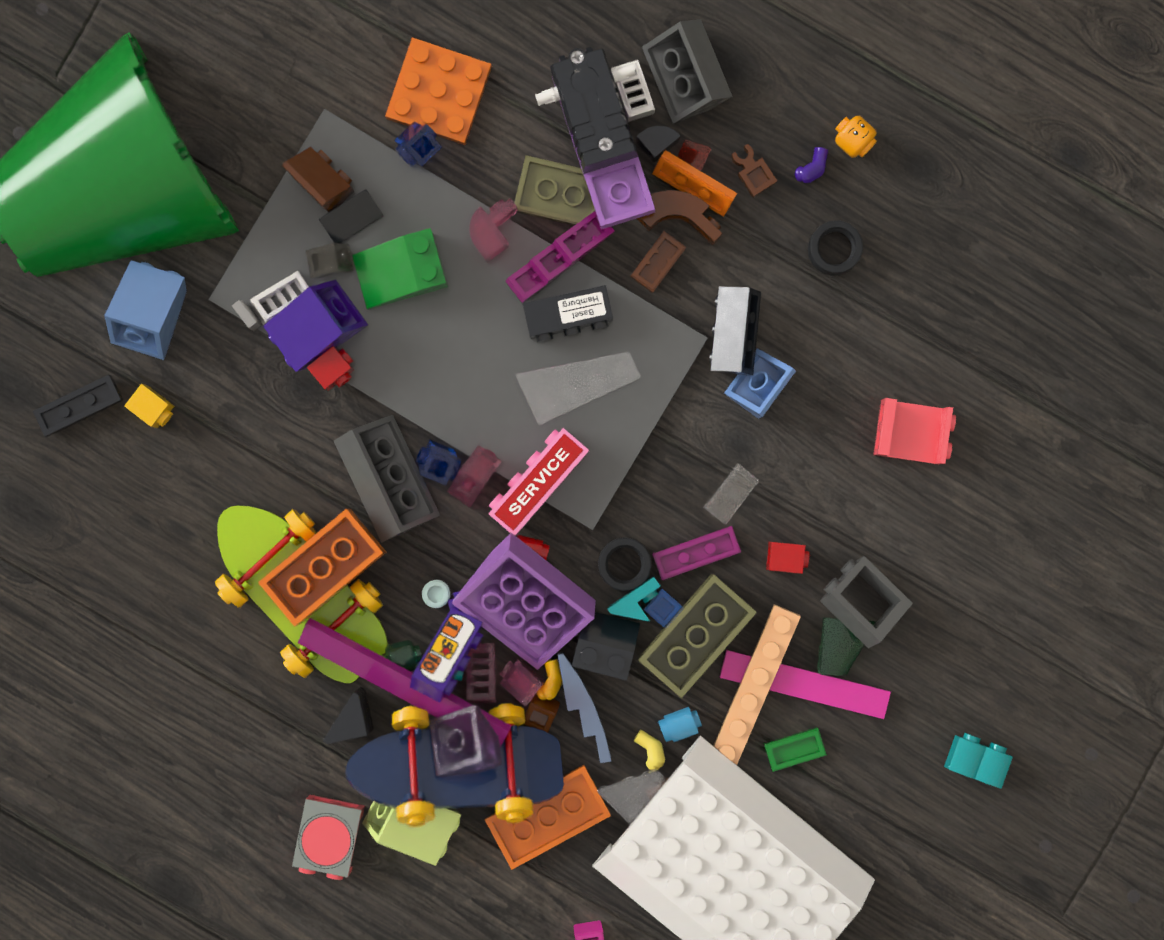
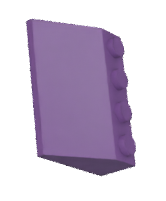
(525, 602)

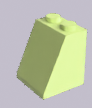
(422, 842)

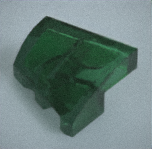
(837, 648)

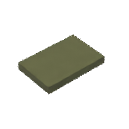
(553, 191)

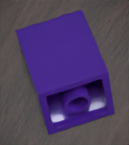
(314, 323)

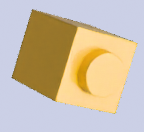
(150, 406)

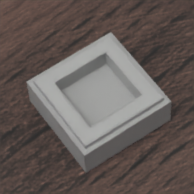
(247, 315)

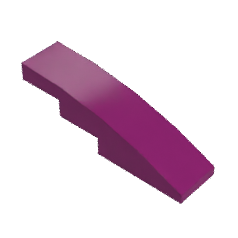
(558, 257)

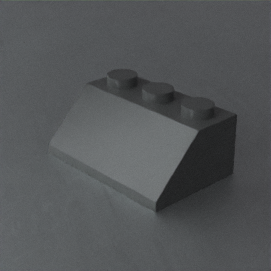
(686, 70)

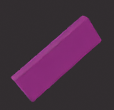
(696, 553)

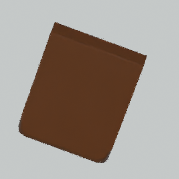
(541, 713)

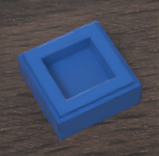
(663, 608)

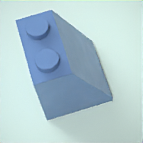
(145, 309)

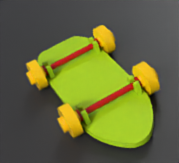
(259, 541)

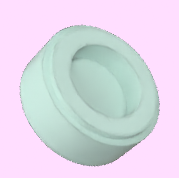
(436, 593)

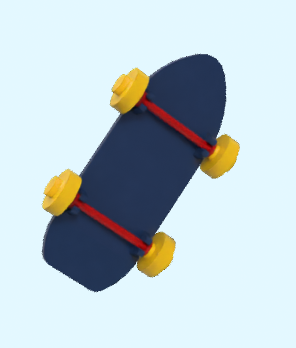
(402, 775)

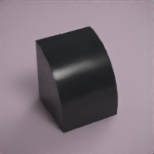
(657, 140)

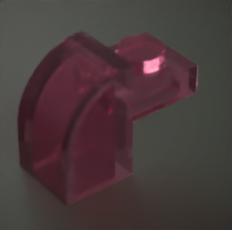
(485, 230)

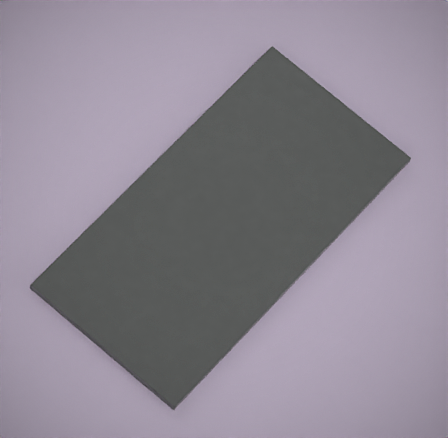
(456, 350)

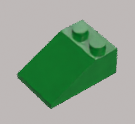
(400, 269)

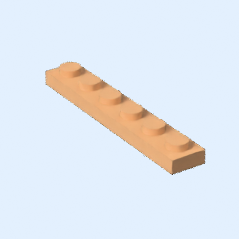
(756, 682)

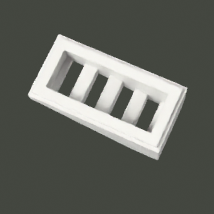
(640, 111)
(276, 289)

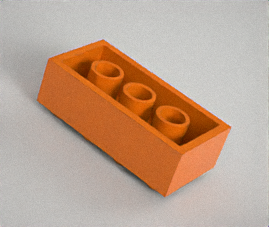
(322, 567)

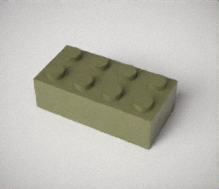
(696, 635)

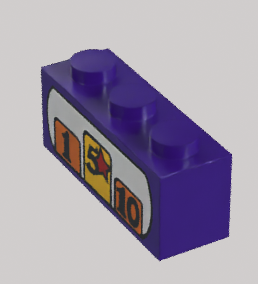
(447, 655)

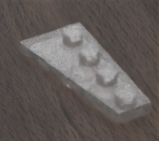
(569, 386)

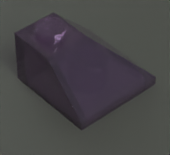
(464, 743)

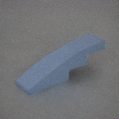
(579, 698)

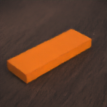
(693, 181)

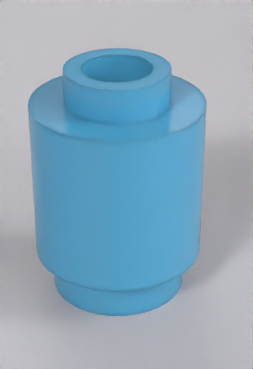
(680, 724)

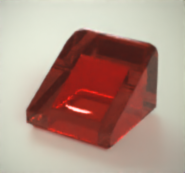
(694, 154)

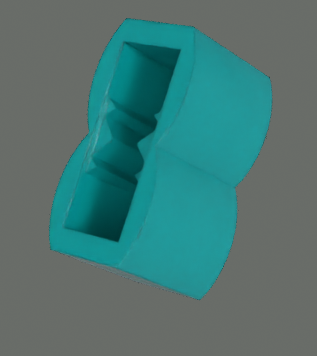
(978, 761)

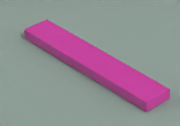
(814, 687)

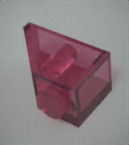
(474, 475)
(521, 681)

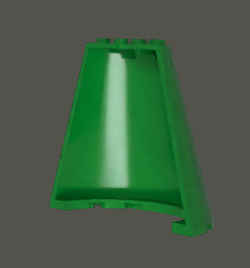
(104, 175)

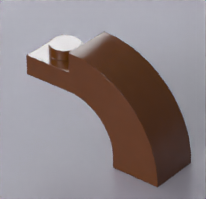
(682, 207)

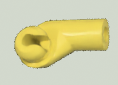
(654, 750)

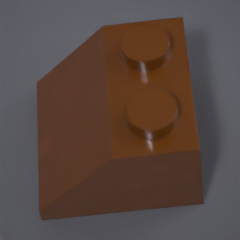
(319, 179)

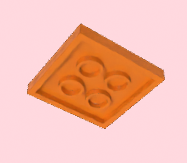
(438, 90)

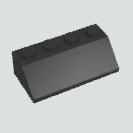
(386, 477)

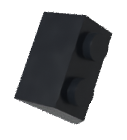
(607, 646)

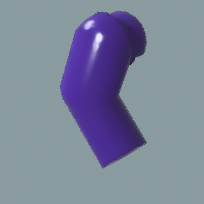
(814, 169)

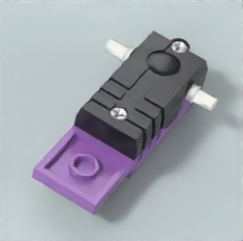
(600, 134)

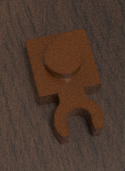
(756, 175)

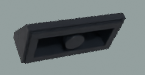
(351, 217)

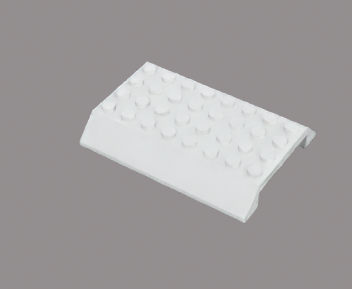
(732, 860)

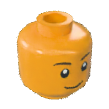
(855, 136)

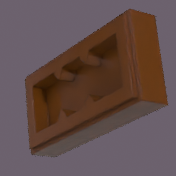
(658, 262)

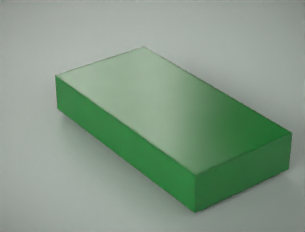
(795, 749)

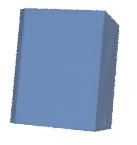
(761, 389)

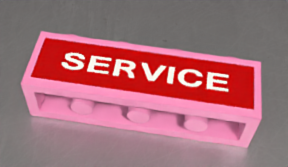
(538, 482)

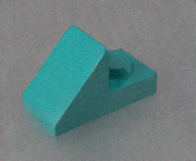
(628, 606)

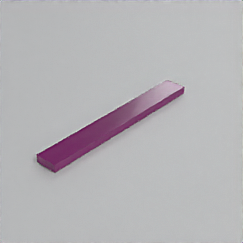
(383, 672)

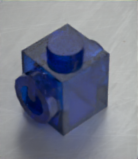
(417, 144)
(438, 462)

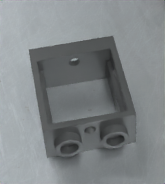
(850, 617)

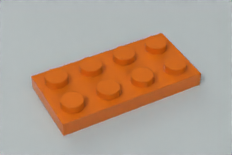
(552, 821)

